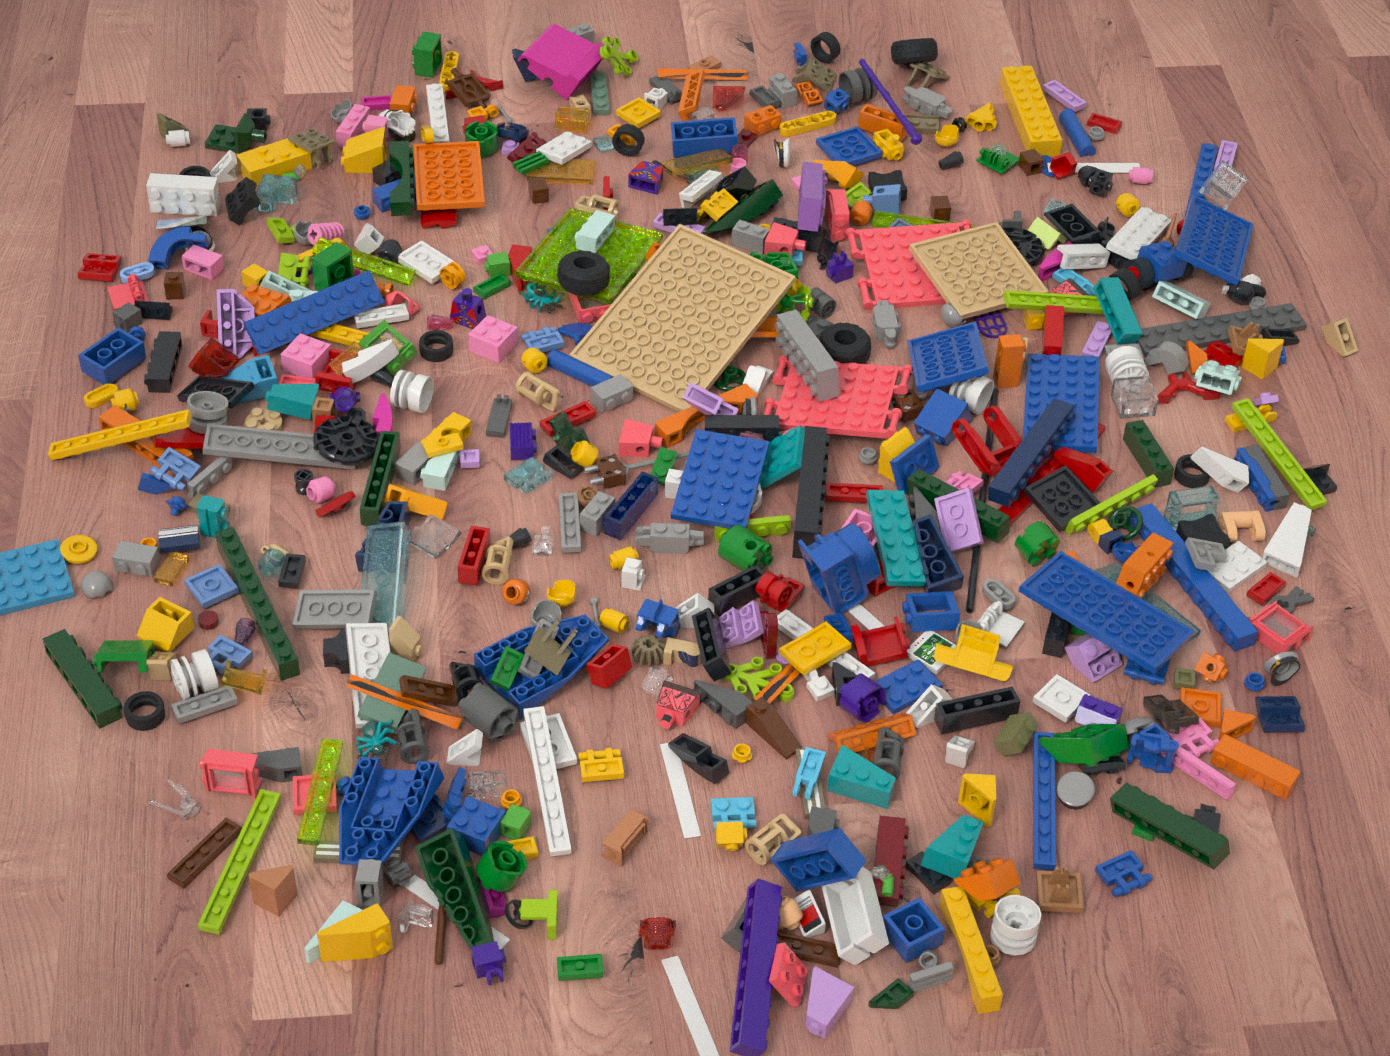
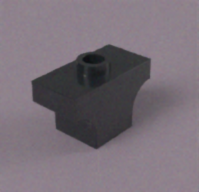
(336, 652)

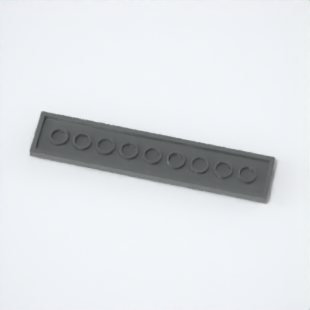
(1215, 328)

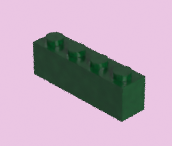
(1148, 452)

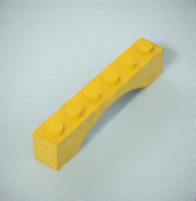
(981, 975)

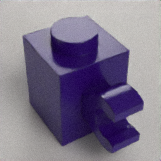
(839, 268)
(488, 961)

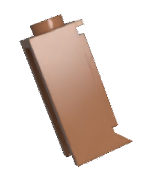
(624, 836)

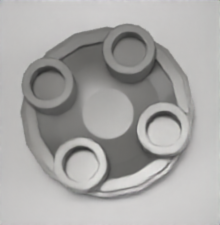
(1138, 723)

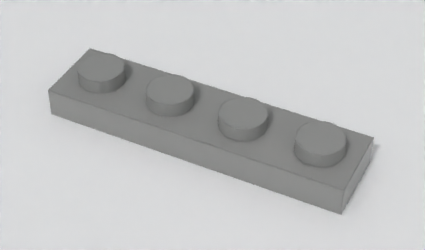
(569, 523)

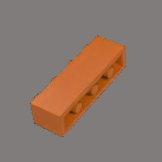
(1255, 767)

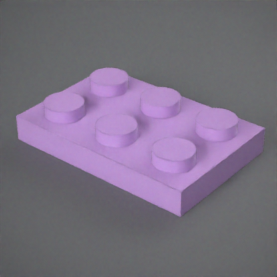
(959, 520)

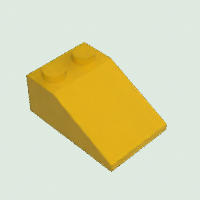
(356, 937)

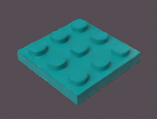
(783, 456)

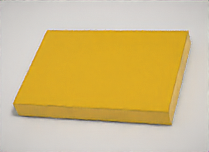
(815, 648)

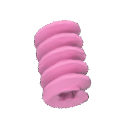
(325, 230)

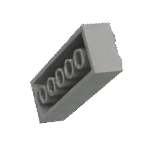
(807, 355)

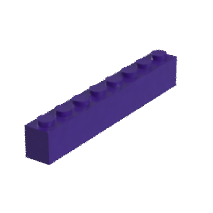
(754, 970)

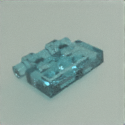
(523, 475)

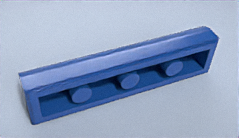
(1076, 133)
(576, 368)

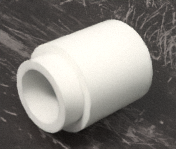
(177, 138)

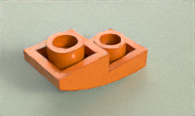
(808, 94)

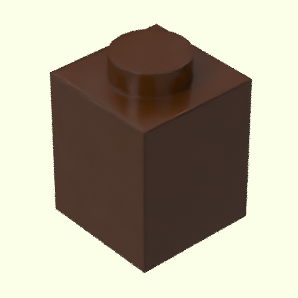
(1030, 162)
(538, 190)
(940, 208)
(174, 285)

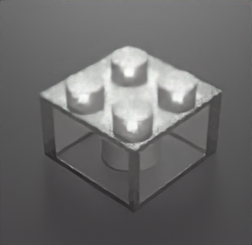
(1134, 397)

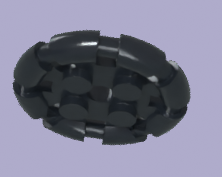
(1027, 244)
(360, 439)

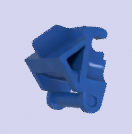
(659, 615)
(1147, 747)

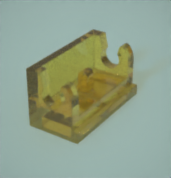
(572, 119)
(242, 679)

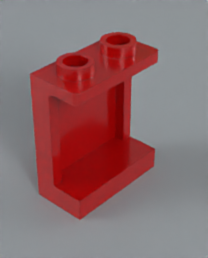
(329, 380)
(881, 643)

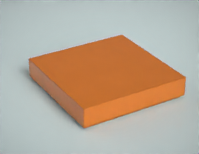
(1204, 704)

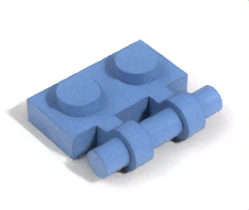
(543, 339)
(177, 464)
(228, 650)

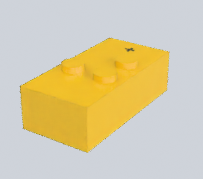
(272, 159)

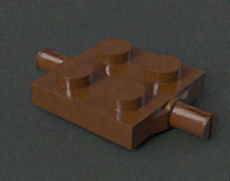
(468, 89)

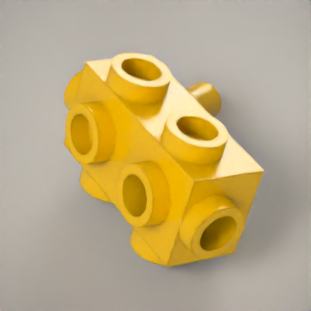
(889, 144)

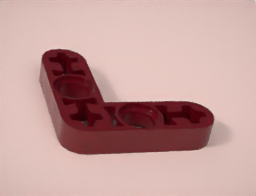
(770, 634)

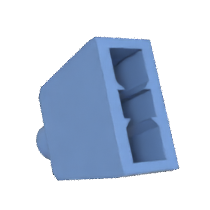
(885, 198)

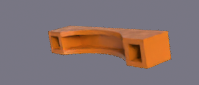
(677, 425)

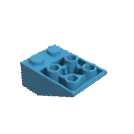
(258, 371)

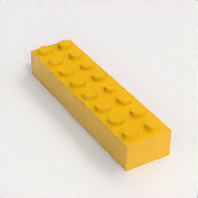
(1030, 110)

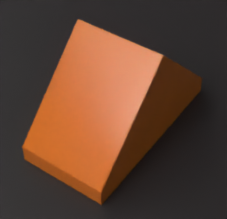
(1236, 724)

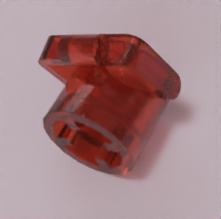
(657, 932)

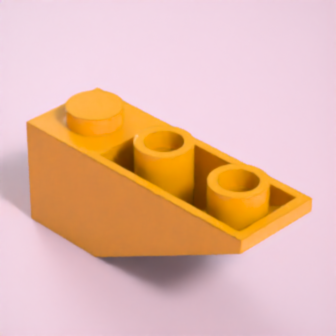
(843, 172)
(417, 501)

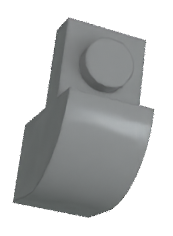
(1171, 355)

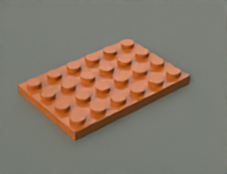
(448, 175)

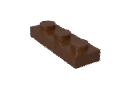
(428, 690)

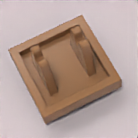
(1239, 337)
(1059, 891)

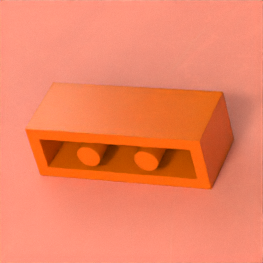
(878, 119)
(1009, 361)

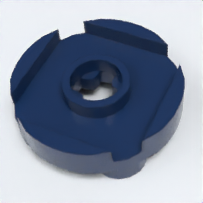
(514, 131)

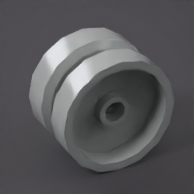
(207, 408)

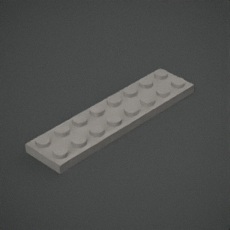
(264, 445)

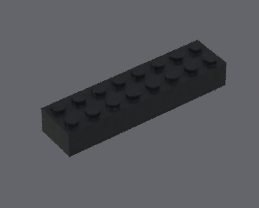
(810, 487)

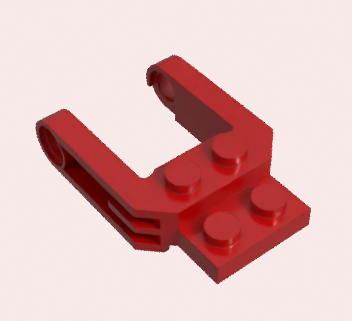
(986, 461)

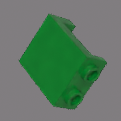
(124, 651)

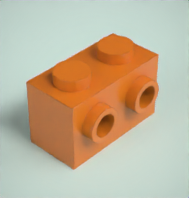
(404, 99)
(762, 120)

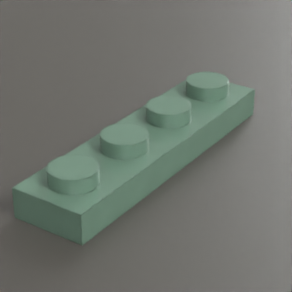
(599, 94)

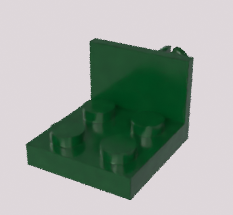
(235, 138)

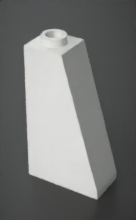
(1289, 540)

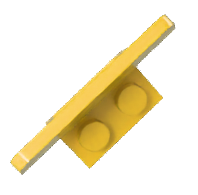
(975, 653)

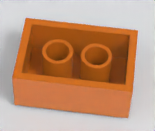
(265, 299)

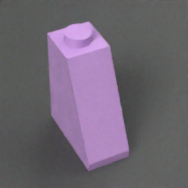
(827, 1002)

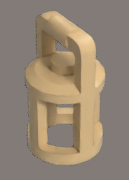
(595, 201)
(542, 393)
(498, 558)
(774, 837)

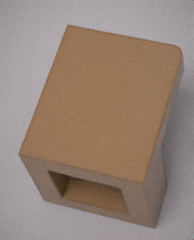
(323, 406)

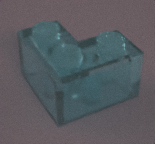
(274, 190)

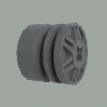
(857, 85)

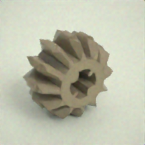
(648, 650)

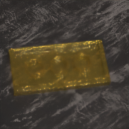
(696, 162)
(574, 171)

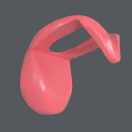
(398, 298)

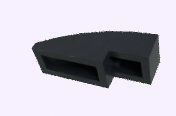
(699, 758)

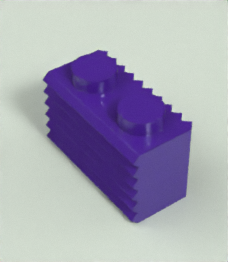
(521, 441)
(1097, 712)

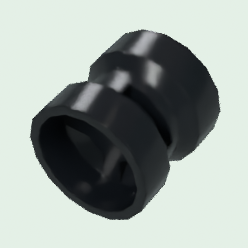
(302, 478)

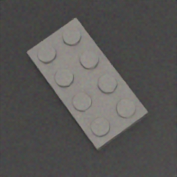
(333, 608)

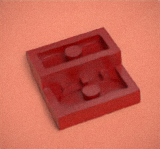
(444, 218)
(99, 267)
(1223, 354)

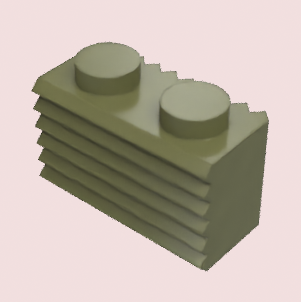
(1015, 733)

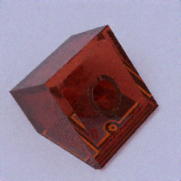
(213, 360)

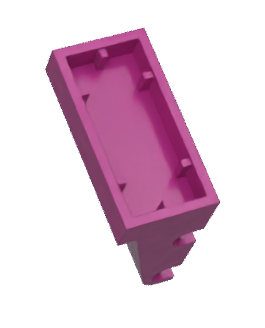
(563, 59)

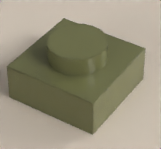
(1184, 678)

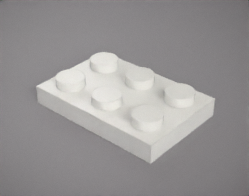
(564, 147)
(424, 260)
(1238, 567)
(561, 745)

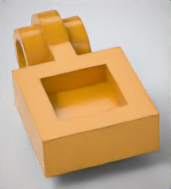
(490, 111)
(627, 138)

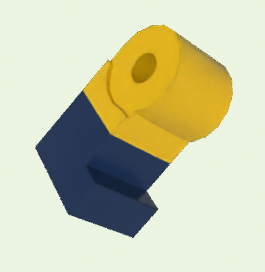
(1104, 535)

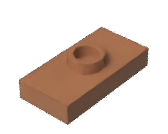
(706, 63)

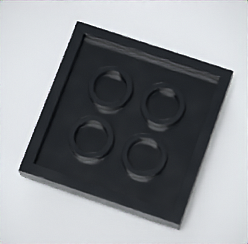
(1060, 497)

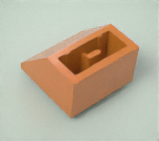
(990, 879)

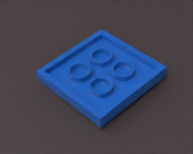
(849, 146)

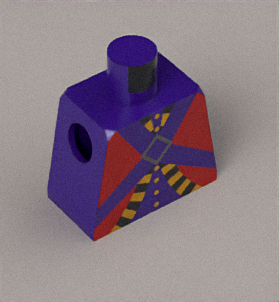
(646, 177)
(467, 309)

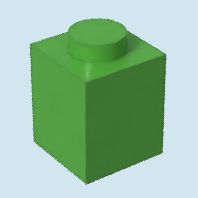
(497, 264)
(515, 822)

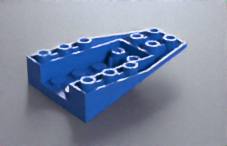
(529, 692)
(382, 808)

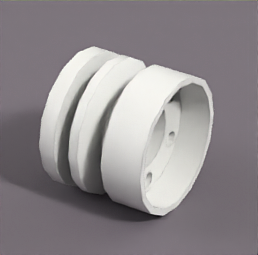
(1125, 363)
(412, 391)
(974, 392)
(194, 674)
(1015, 925)

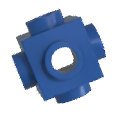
(837, 101)

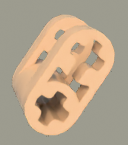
(1242, 519)

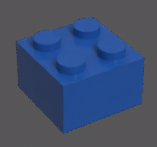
(478, 824)
(913, 929)

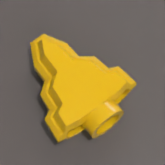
(982, 118)

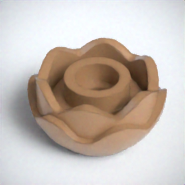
(586, 494)

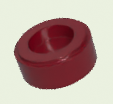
(208, 620)

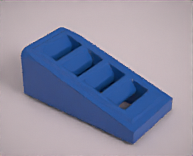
(842, 628)

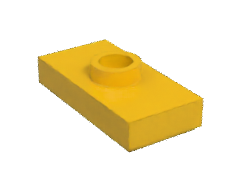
(442, 445)

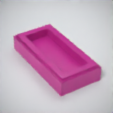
(377, 102)

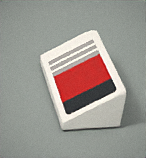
(812, 920)

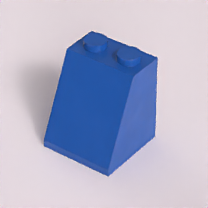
(939, 415)

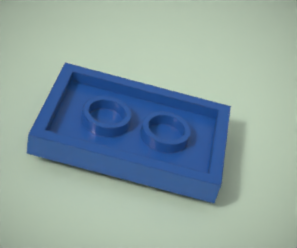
(917, 456)
(906, 685)

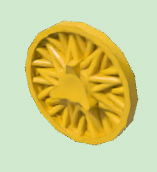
(78, 549)

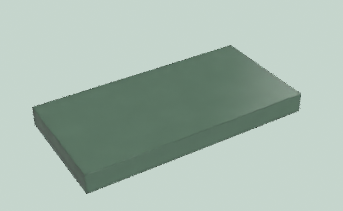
(388, 676)

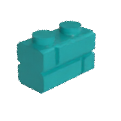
(212, 515)

